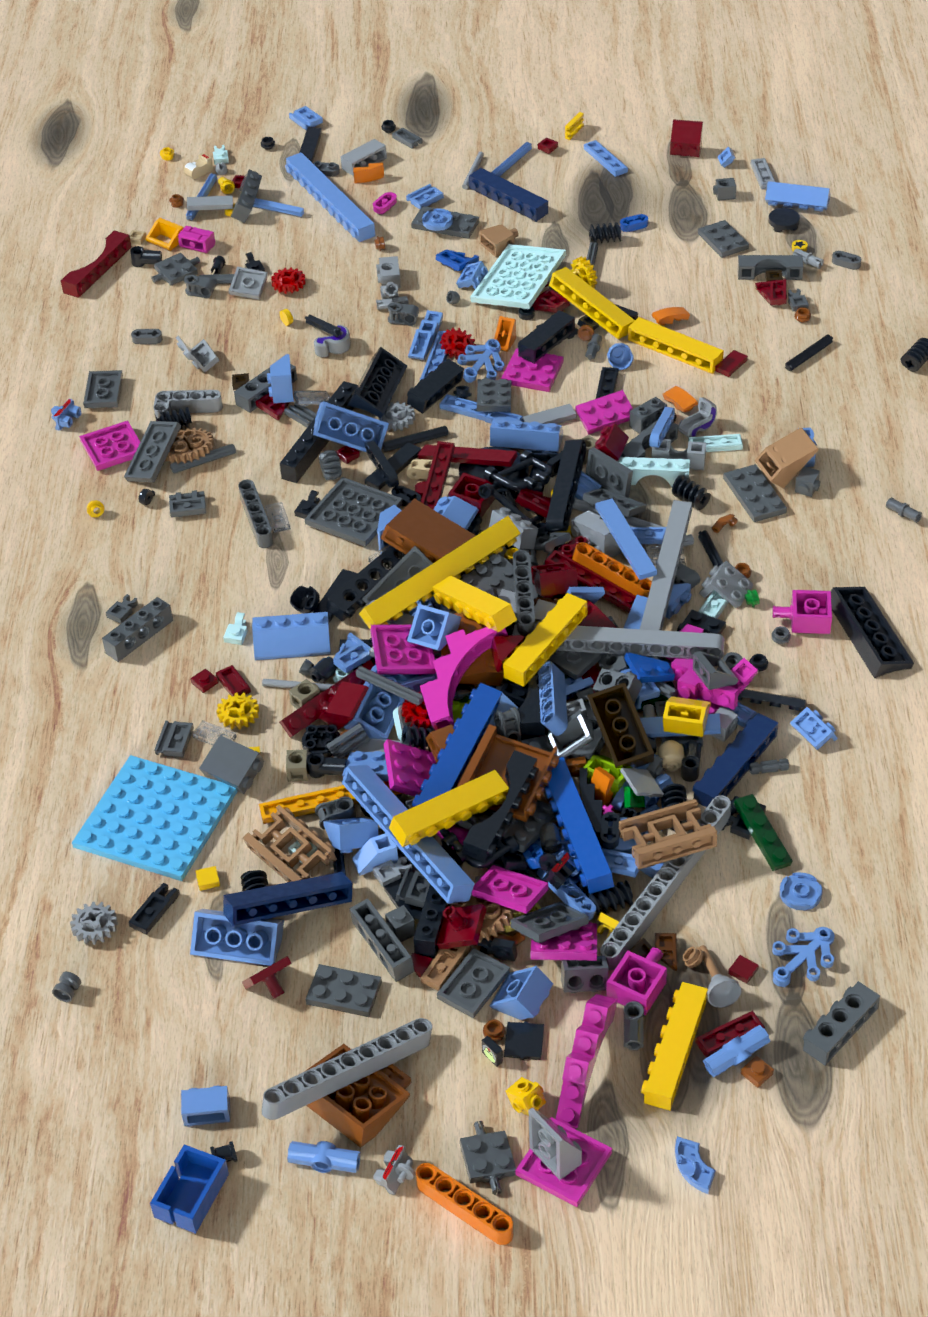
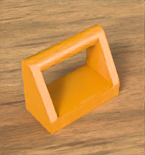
(166, 229)

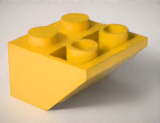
(686, 716)

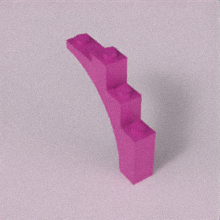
(450, 668)
(692, 687)
(580, 1062)

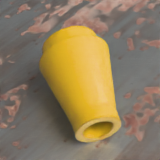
(226, 185)

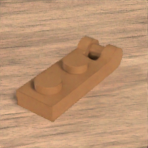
(443, 966)

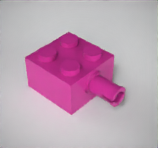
(808, 611)
(638, 979)

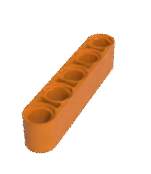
(611, 569)
(468, 1213)

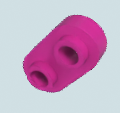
(384, 202)

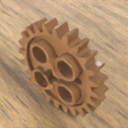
(190, 445)
(495, 916)

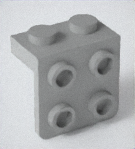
(201, 354)
(728, 583)

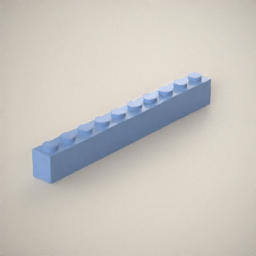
(330, 197)
(427, 854)

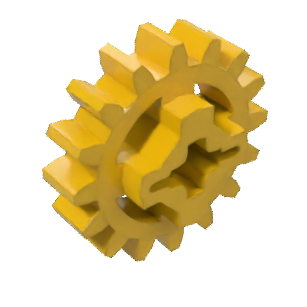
(584, 270)
(237, 711)

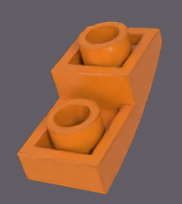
(367, 174)
(667, 315)
(682, 400)
(603, 783)

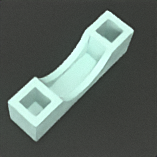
(662, 467)

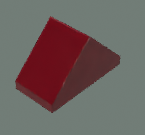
(503, 648)

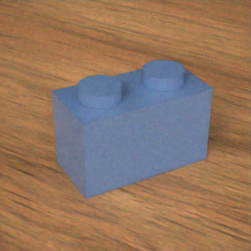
(205, 1105)

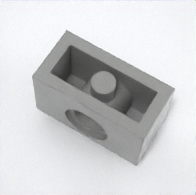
(388, 271)

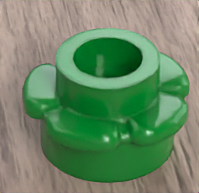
(752, 598)

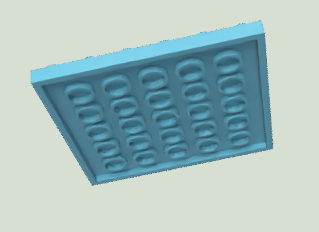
(155, 817)

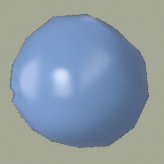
(620, 356)

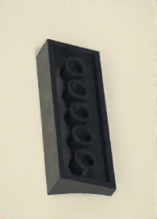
(378, 383)
(869, 631)

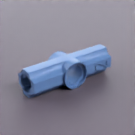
(736, 1051)
(323, 1157)

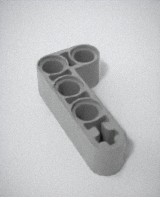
(196, 400)

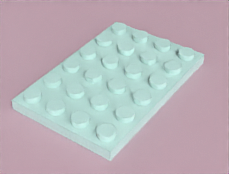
(518, 276)

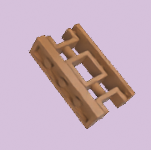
(671, 846)
(277, 859)

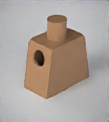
(497, 238)

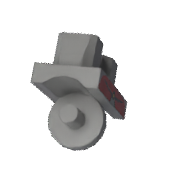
(397, 1170)

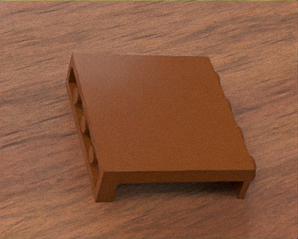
(426, 530)
(495, 753)

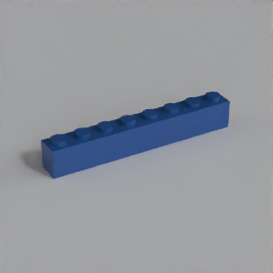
(460, 744)
(578, 830)

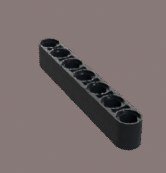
(566, 485)

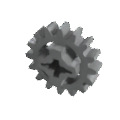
(398, 416)
(93, 923)

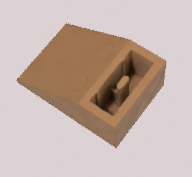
(786, 457)

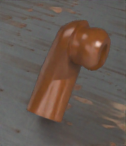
(721, 522)
(517, 937)

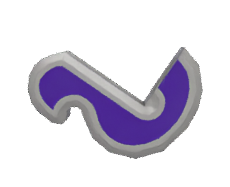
(333, 344)
(699, 421)

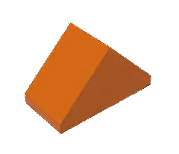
(506, 332)

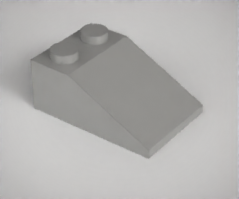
(553, 1145)

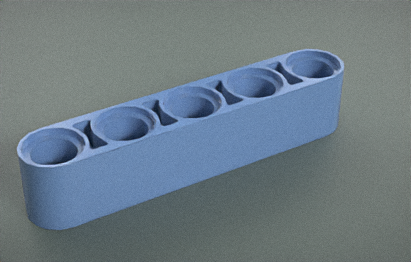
(552, 698)

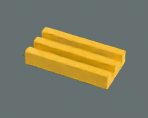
(574, 126)

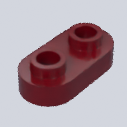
(569, 548)

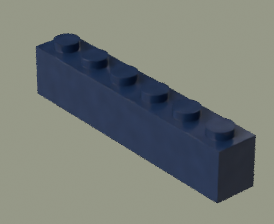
(508, 194)
(735, 761)
(287, 898)

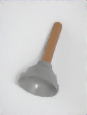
(722, 989)

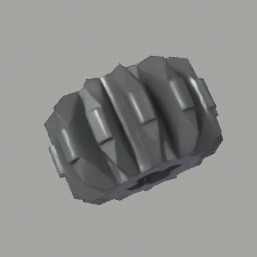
(330, 465)

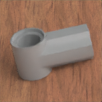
(389, 290)

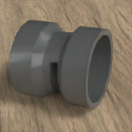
(67, 985)

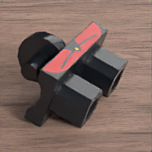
(557, 870)

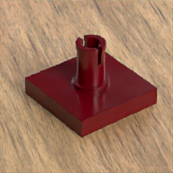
(461, 926)
(269, 977)

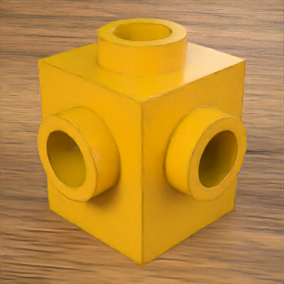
(525, 1095)

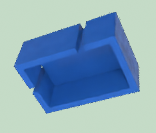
(192, 1194)

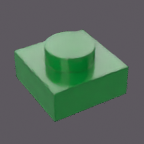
(632, 800)

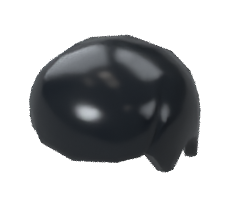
(305, 599)

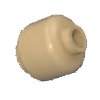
(672, 755)

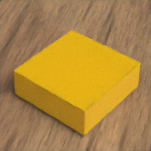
(207, 878)

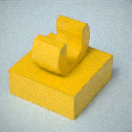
(608, 923)

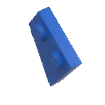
(455, 259)
(649, 669)

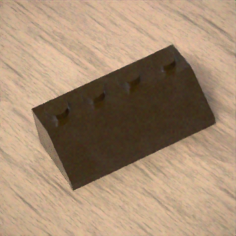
(621, 727)

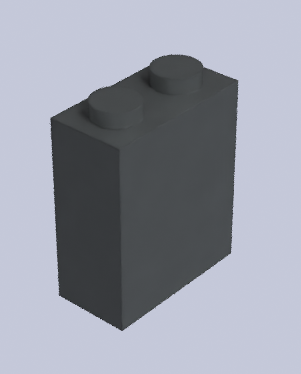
(232, 764)

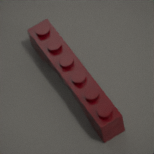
(80, 280)

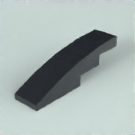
(592, 806)

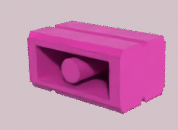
(196, 239)

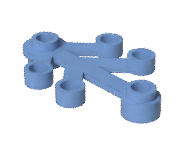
(492, 347)
(804, 952)

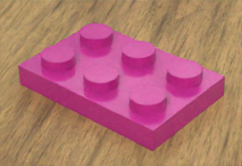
(604, 411)
(510, 889)

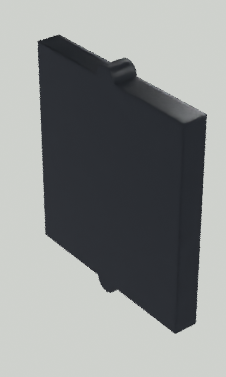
(524, 1040)

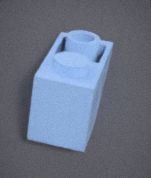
(374, 853)

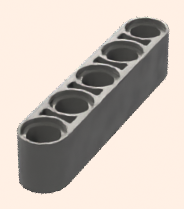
(255, 513)
(523, 592)

